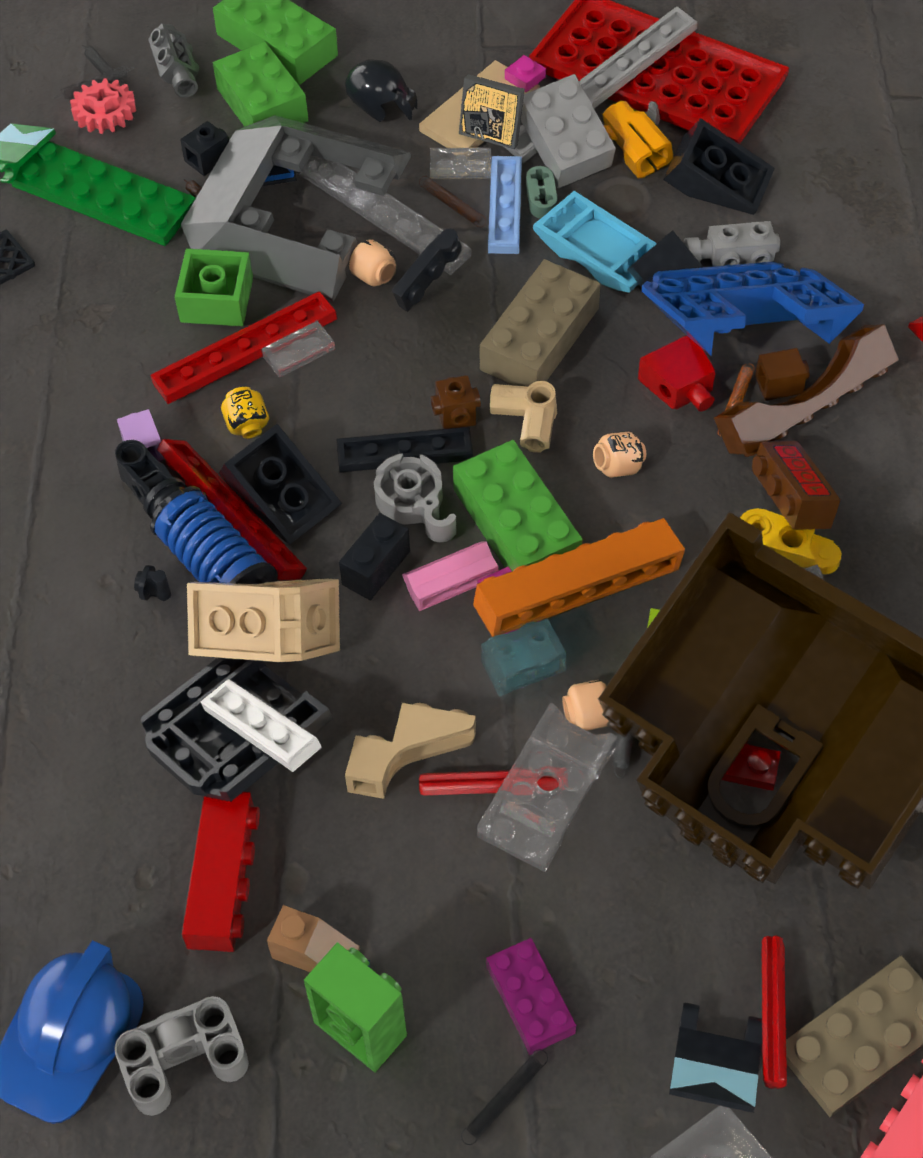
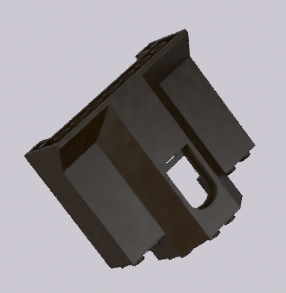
(764, 650)

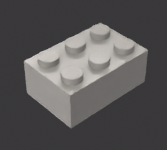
(567, 131)

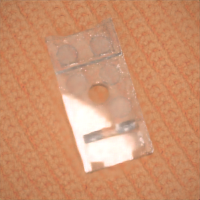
(534, 820)

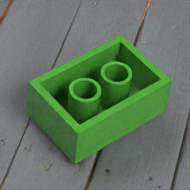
(259, 86)
(356, 1005)

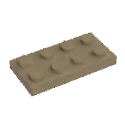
(860, 1037)

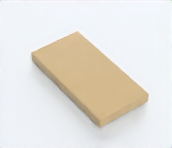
(444, 122)

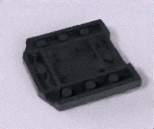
(206, 752)

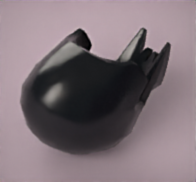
(376, 83)

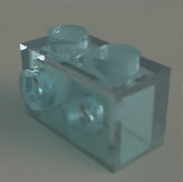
(523, 656)

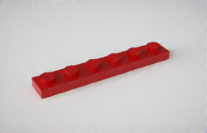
(239, 348)
(198, 473)

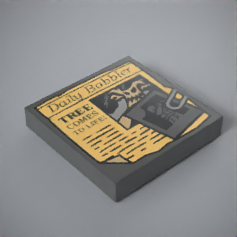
(491, 111)

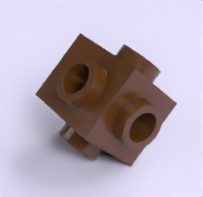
(455, 402)

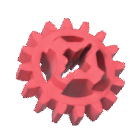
(103, 106)

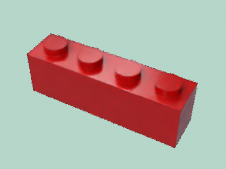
(219, 873)

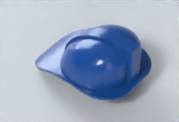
(66, 1033)

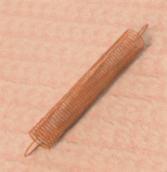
(743, 389)

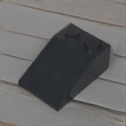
(718, 170)
(280, 485)

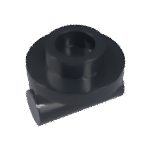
(152, 583)

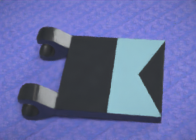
(716, 1066)

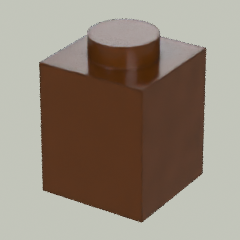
(781, 374)

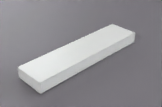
(261, 725)

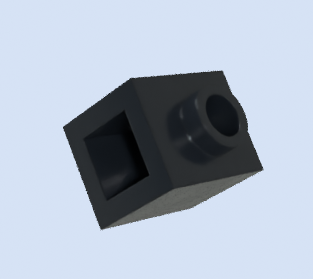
(204, 147)

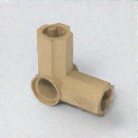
(526, 402)

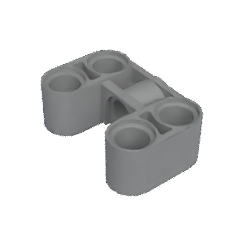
(173, 1040)

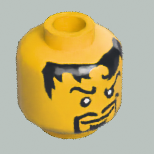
(244, 412)

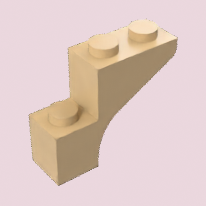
(418, 736)

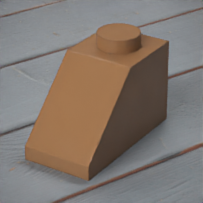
(303, 939)

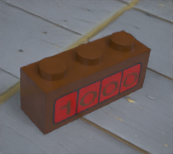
(795, 485)

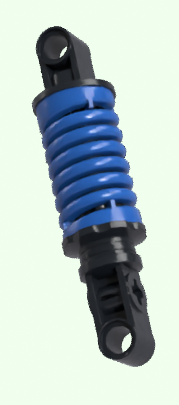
(190, 522)

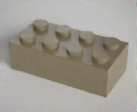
(539, 325)

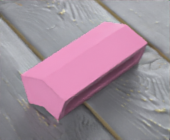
(449, 575)

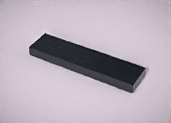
(437, 445)

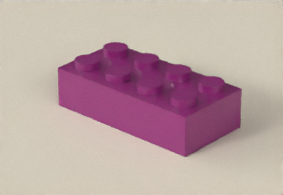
(530, 996)

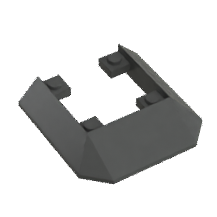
(226, 222)

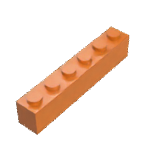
(577, 576)

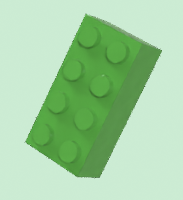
(293, 34)
(513, 507)

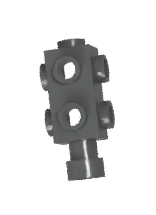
(174, 59)

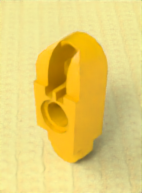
(807, 547)

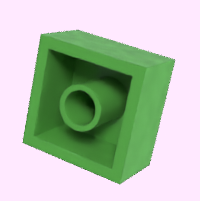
(214, 287)

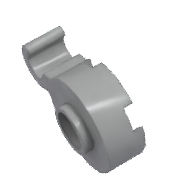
(412, 493)

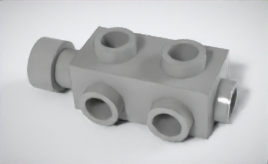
(736, 244)

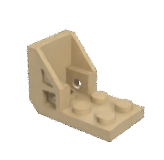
(264, 620)

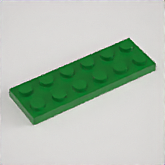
(104, 192)

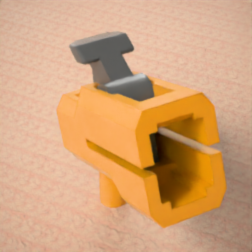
(638, 137)

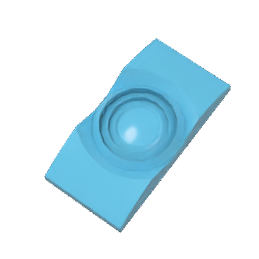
(594, 239)

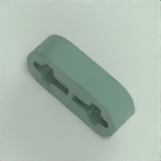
(537, 192)

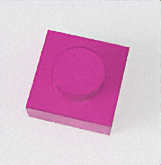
(525, 73)

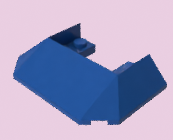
(749, 294)

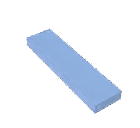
(505, 205)

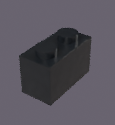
(374, 556)

